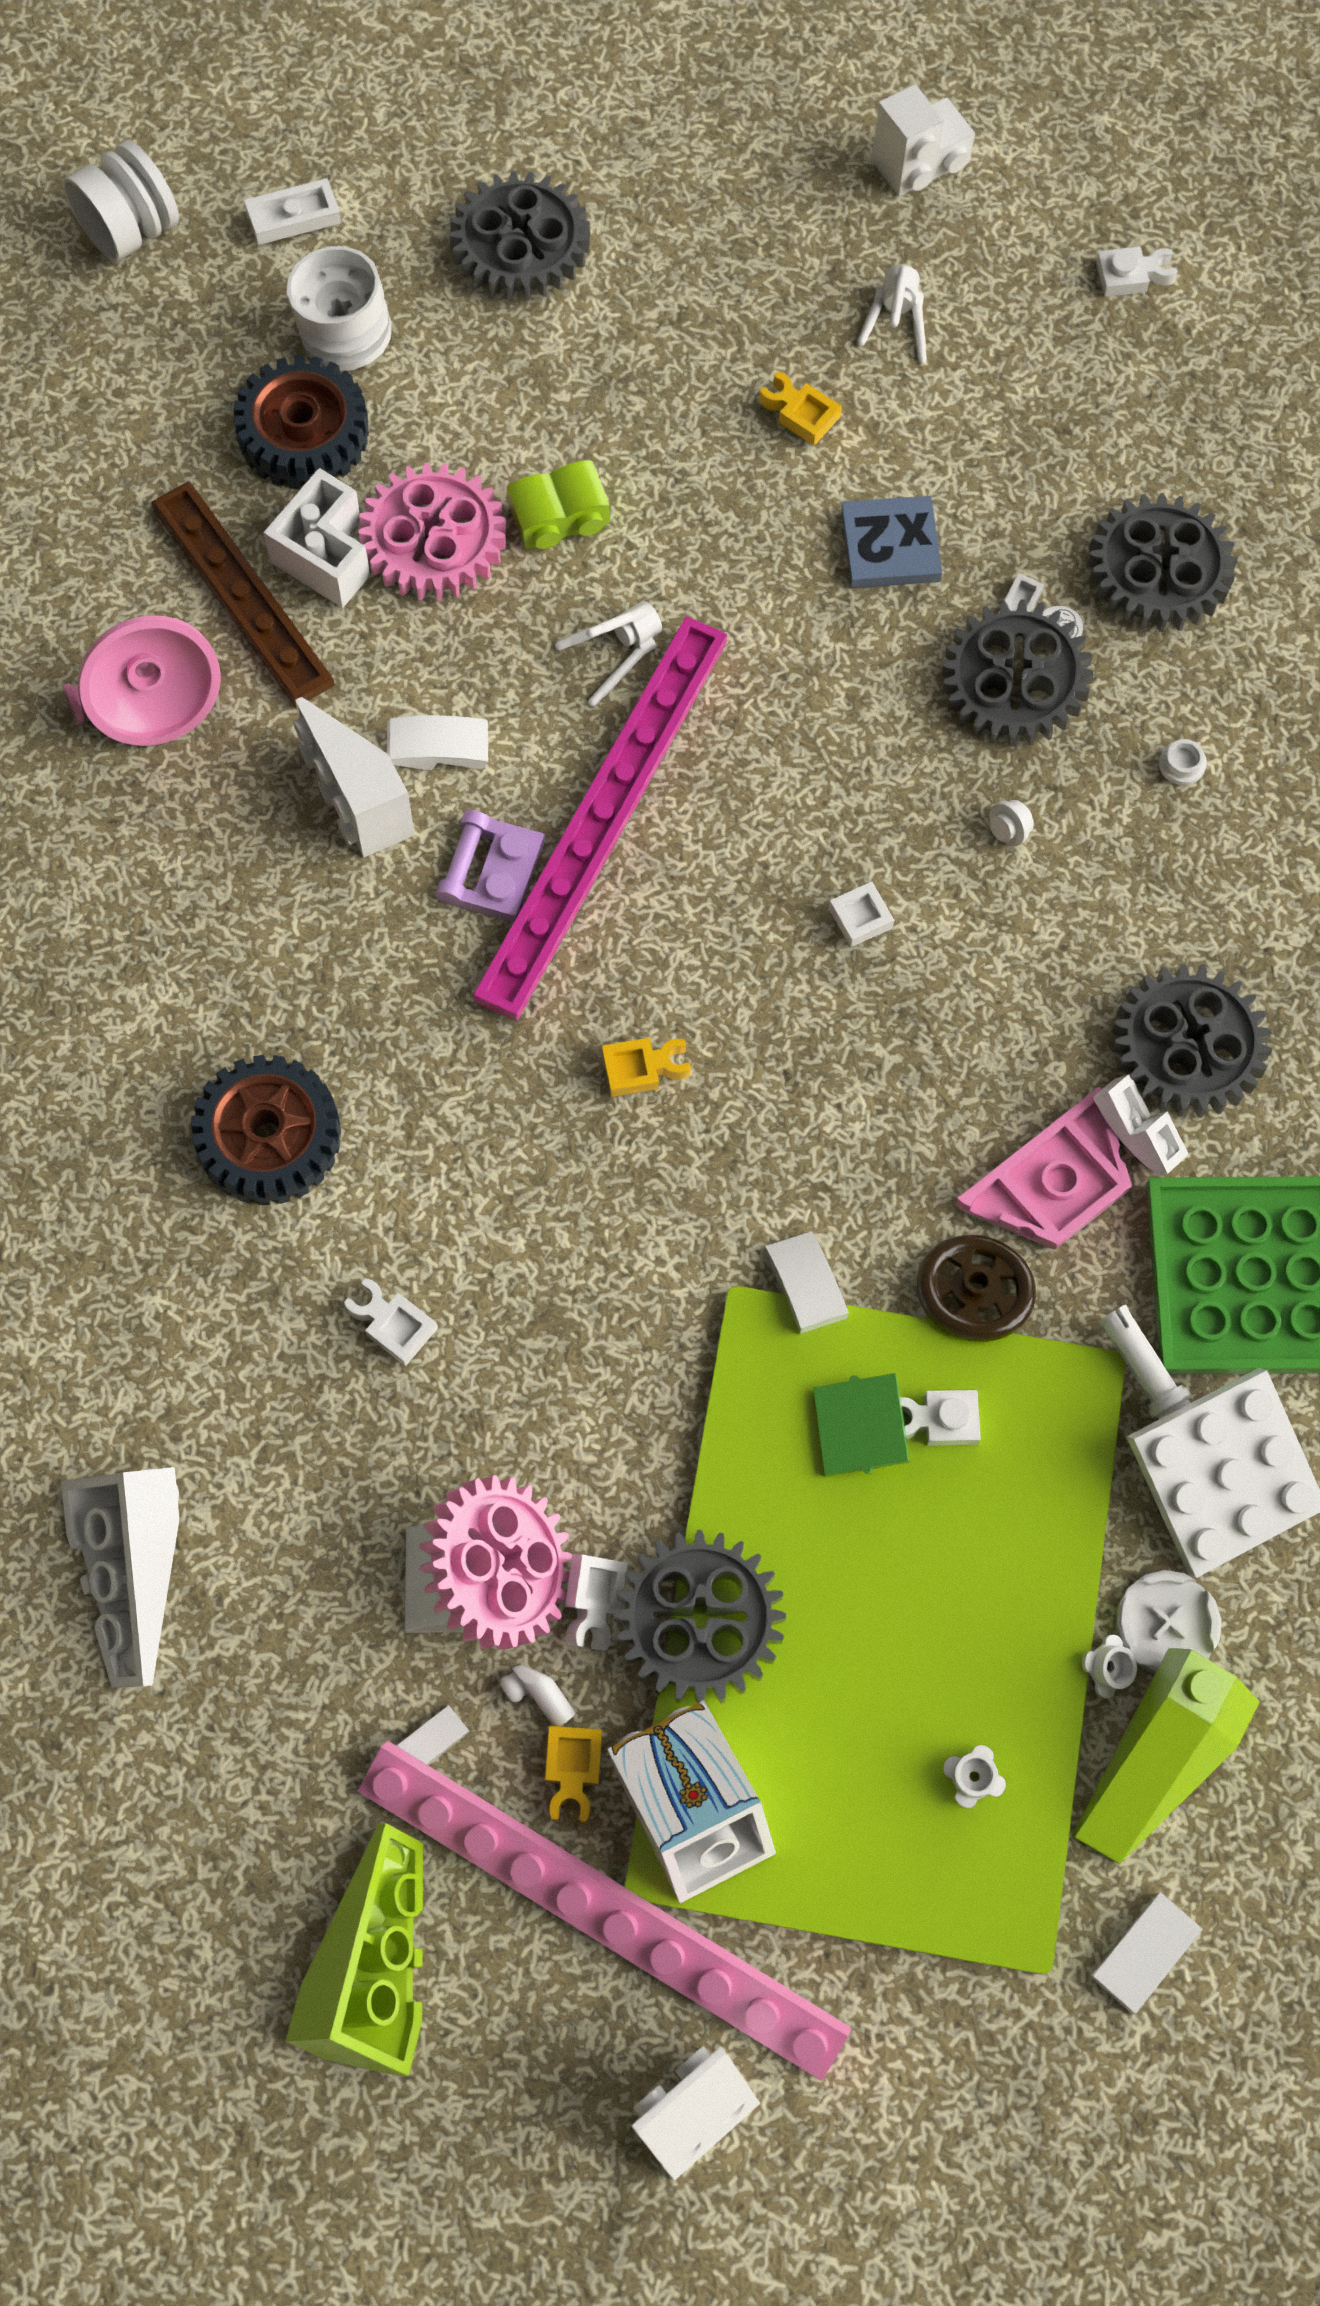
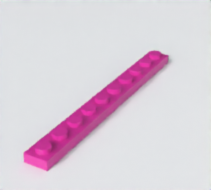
(600, 820)

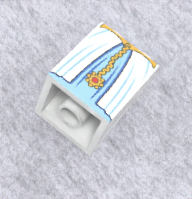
(692, 1800)

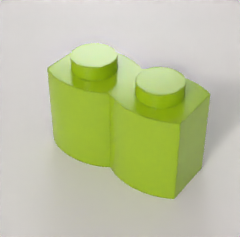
(558, 505)

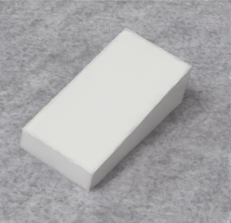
(1025, 589)
(435, 1736)

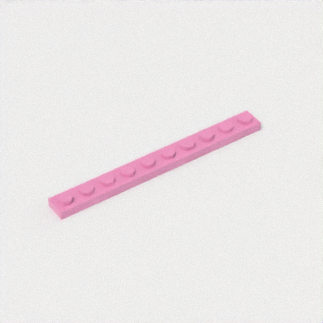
(605, 1910)

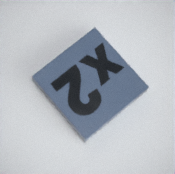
(891, 541)

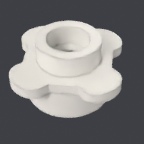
(1121, 1666)
(978, 1761)

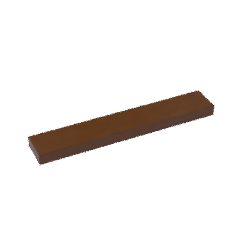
(242, 593)

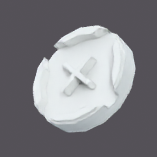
(1165, 1613)

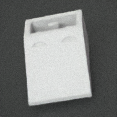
(355, 780)
(695, 2111)

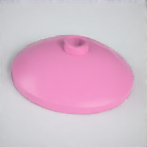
(154, 701)

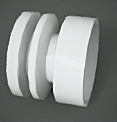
(121, 200)
(339, 307)

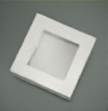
(861, 914)

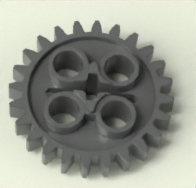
(520, 235)
(1120, 560)
(1059, 675)
(1230, 1029)
(700, 1665)

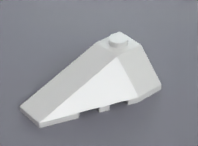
(128, 1544)

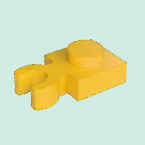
(802, 411)
(635, 1067)
(573, 1762)

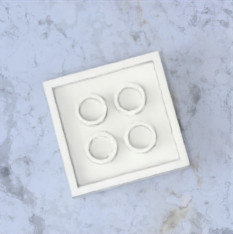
(1226, 1472)

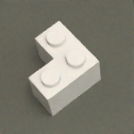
(919, 140)
(314, 541)

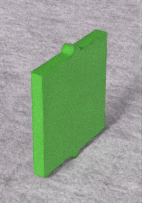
(861, 1424)

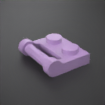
(505, 871)

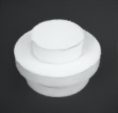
(1183, 762)
(1010, 822)

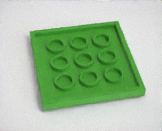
(1236, 1273)

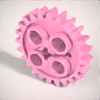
(397, 517)
(496, 1562)

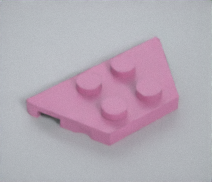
(1054, 1179)

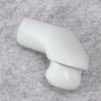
(541, 1689)

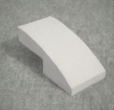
(435, 739)
(1146, 1136)
(807, 1282)

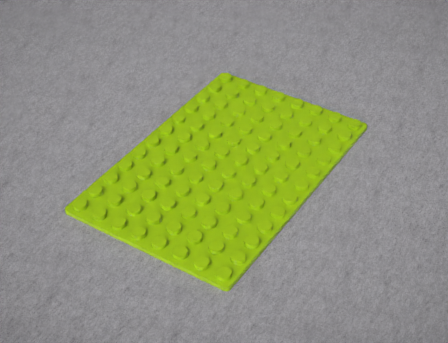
(917, 1624)

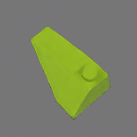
(1172, 1744)
(360, 1984)

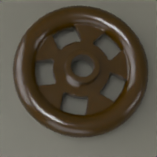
(966, 1322)

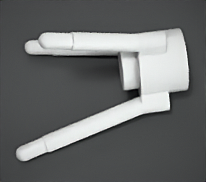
(898, 295)
(634, 627)

